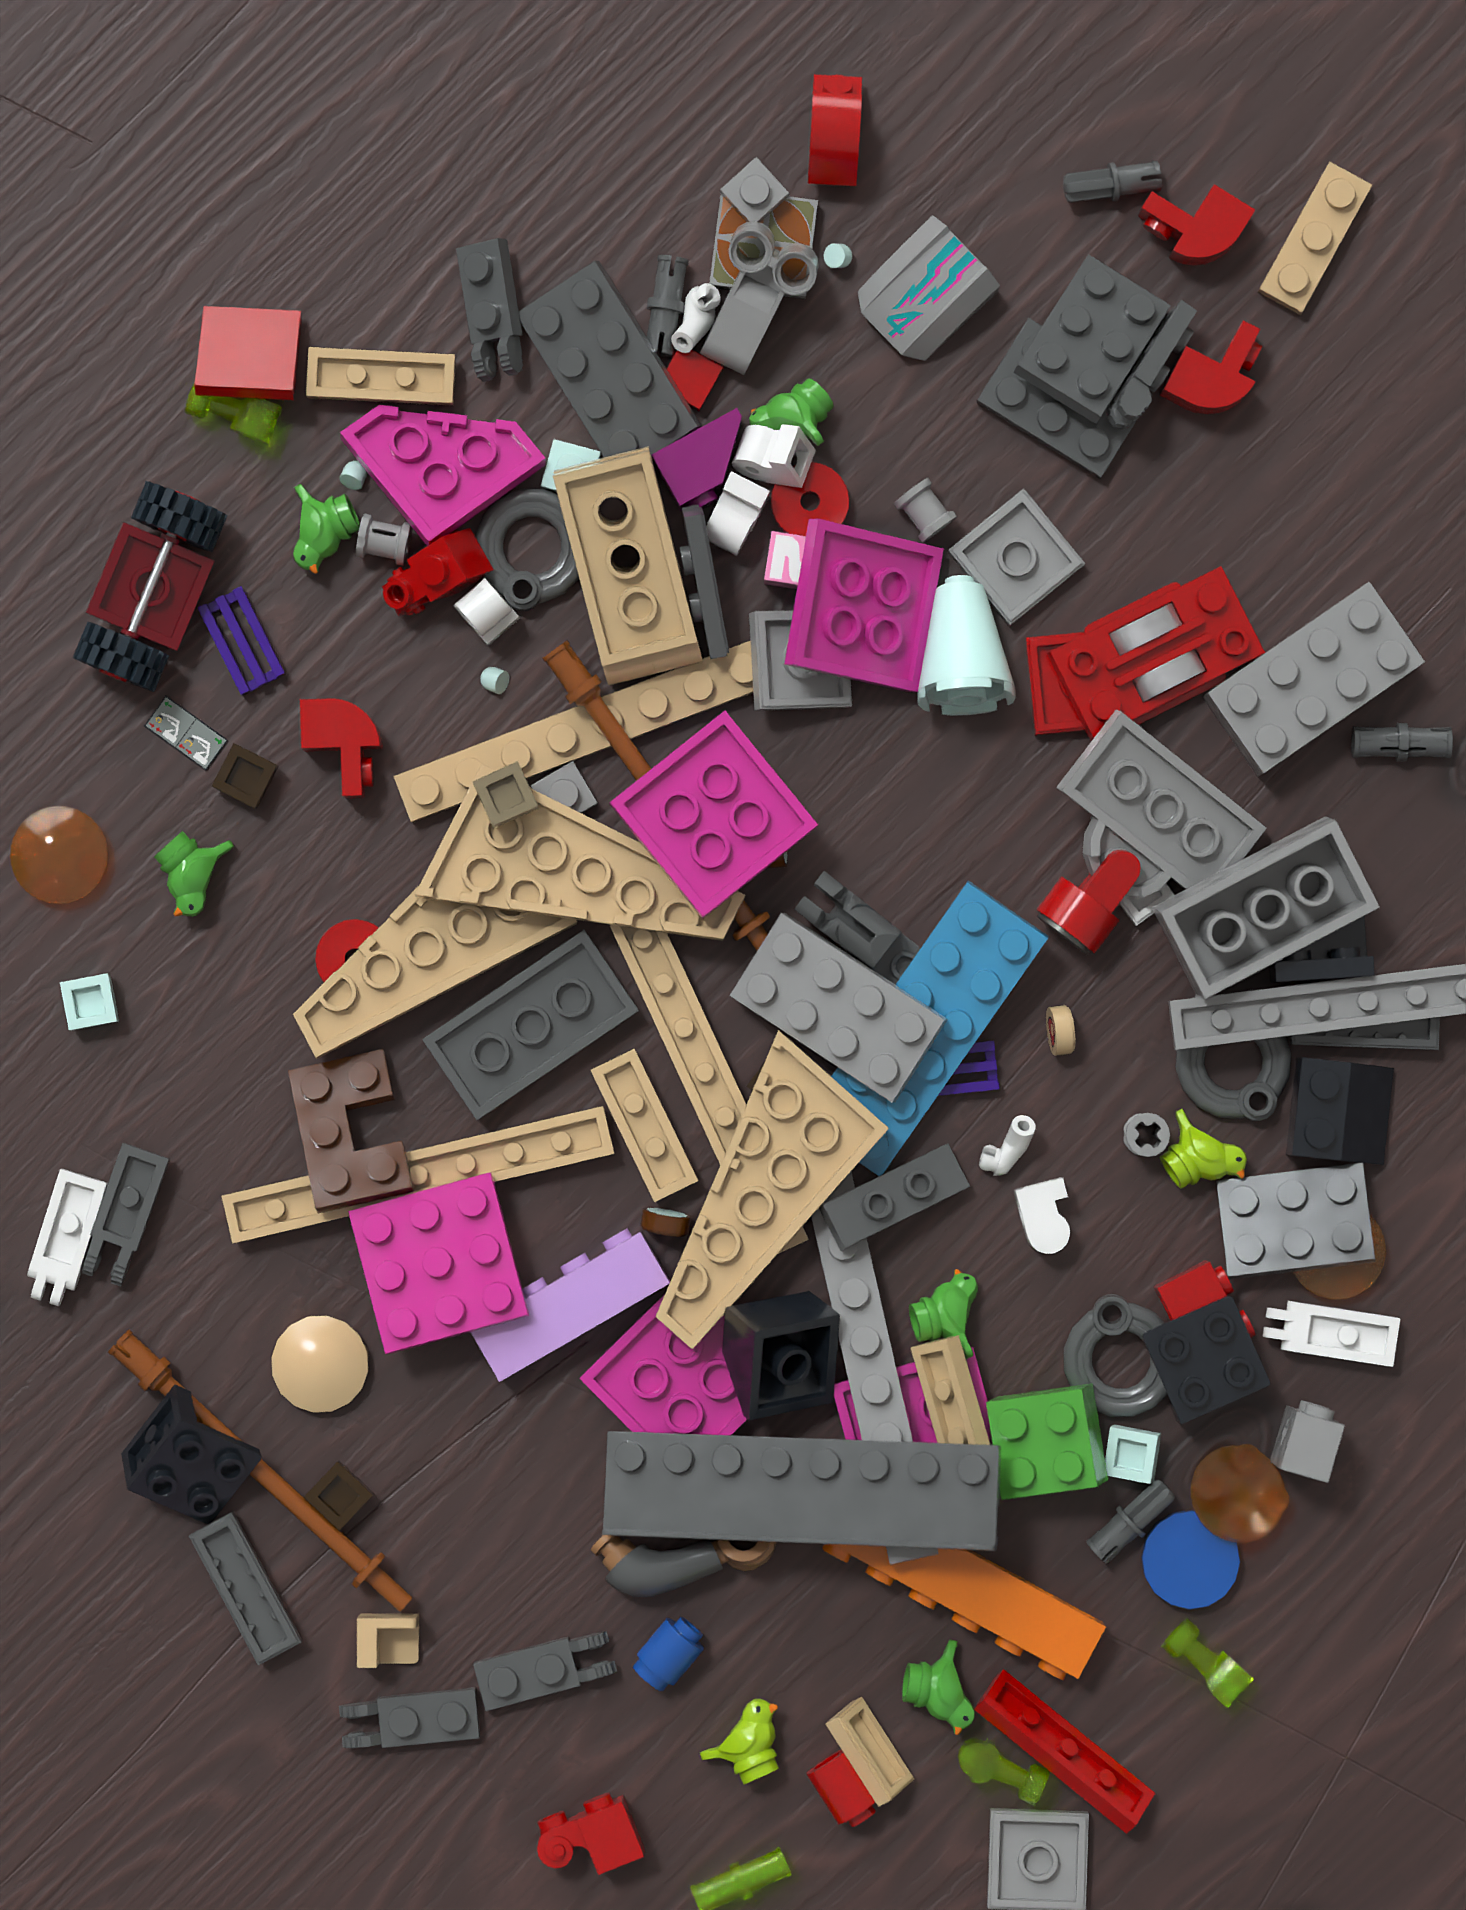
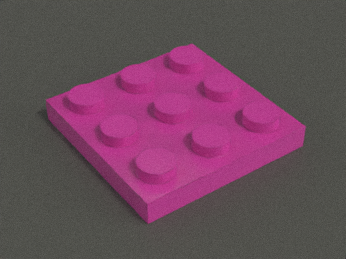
(863, 605)
(713, 814)
(438, 1263)
(664, 1384)

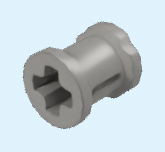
(925, 510)
(383, 539)
(1161, 1134)

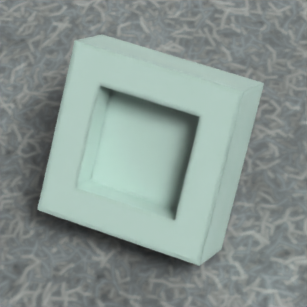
(565, 455)
(89, 1001)
(1132, 1453)

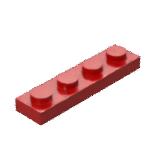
(1065, 1751)

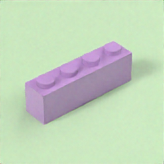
(574, 1303)

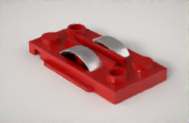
(1156, 651)

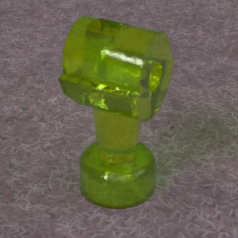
(248, 417)
(1220, 1671)
(983, 1762)

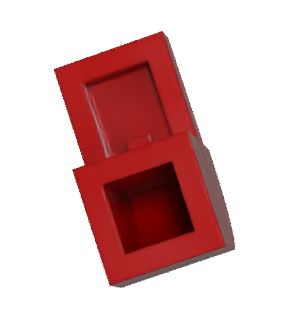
(835, 130)
(1199, 237)
(1213, 386)
(341, 726)

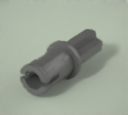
(1111, 182)
(1130, 1521)

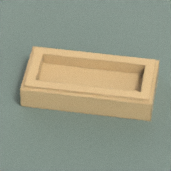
(870, 1751)

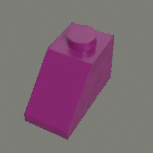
(699, 461)

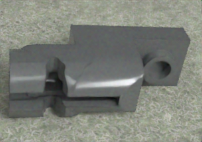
(860, 930)

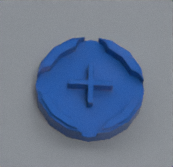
(1188, 1562)

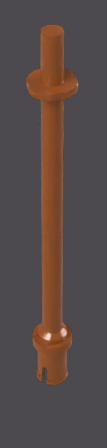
(585, 692)
(157, 1376)

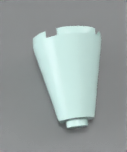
(963, 653)

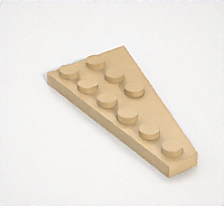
(562, 868)
(413, 959)
(781, 1165)

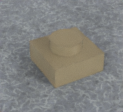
(505, 794)

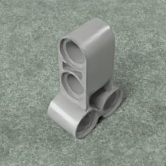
(754, 296)

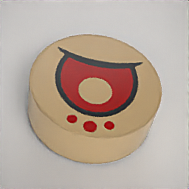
(1060, 1030)

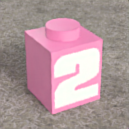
(784, 560)

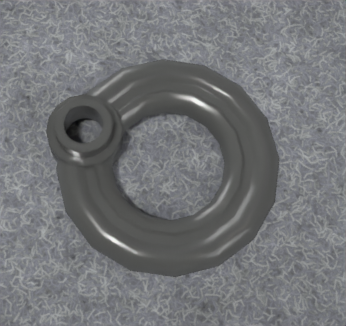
(491, 537)
(1235, 1103)
(1079, 1351)

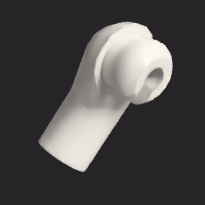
(698, 317)
(1013, 1147)

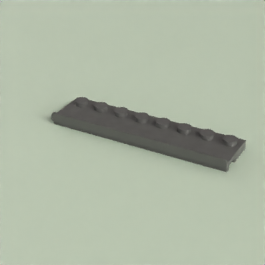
(802, 1490)

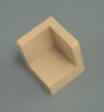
(387, 1639)

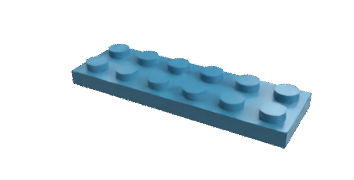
(964, 976)

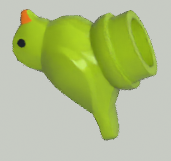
(1200, 1156)
(749, 1742)

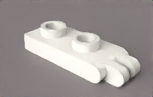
(65, 1234)
(1336, 1333)

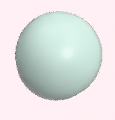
(837, 255)
(353, 475)
(495, 679)

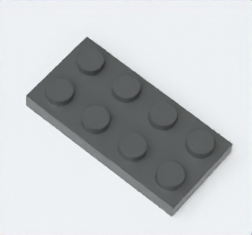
(607, 365)
(530, 1025)

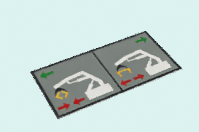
(185, 733)

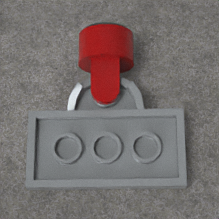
(1147, 826)

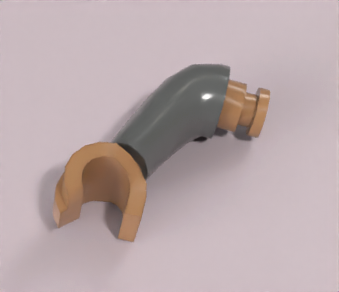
(651, 1572)

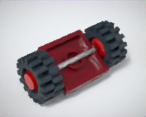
(150, 586)

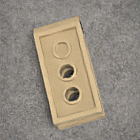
(637, 610)

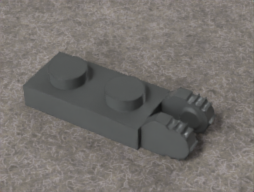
(491, 307)
(1149, 368)
(126, 1208)
(538, 1670)
(416, 1718)

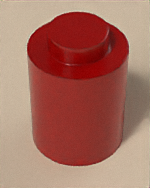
(842, 1789)

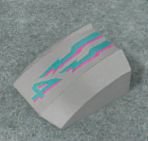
(926, 291)

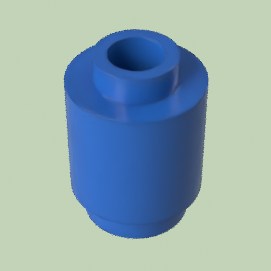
(669, 1653)

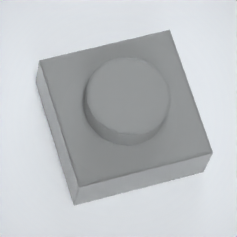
(754, 192)
(567, 788)

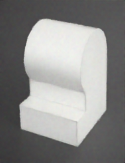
(767, 455)
(736, 513)
(486, 611)
(1039, 1215)

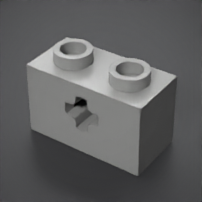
(1307, 1441)

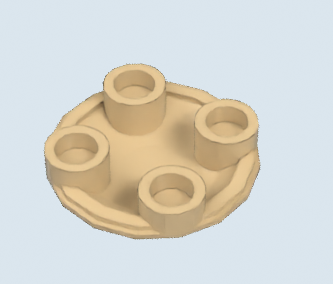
(320, 1364)

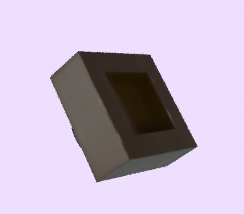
(245, 776)
(338, 1495)

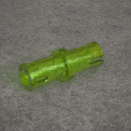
(741, 1880)

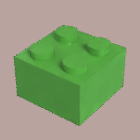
(1047, 1441)

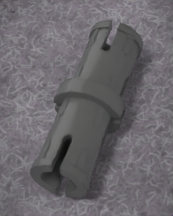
(666, 303)
(1401, 742)

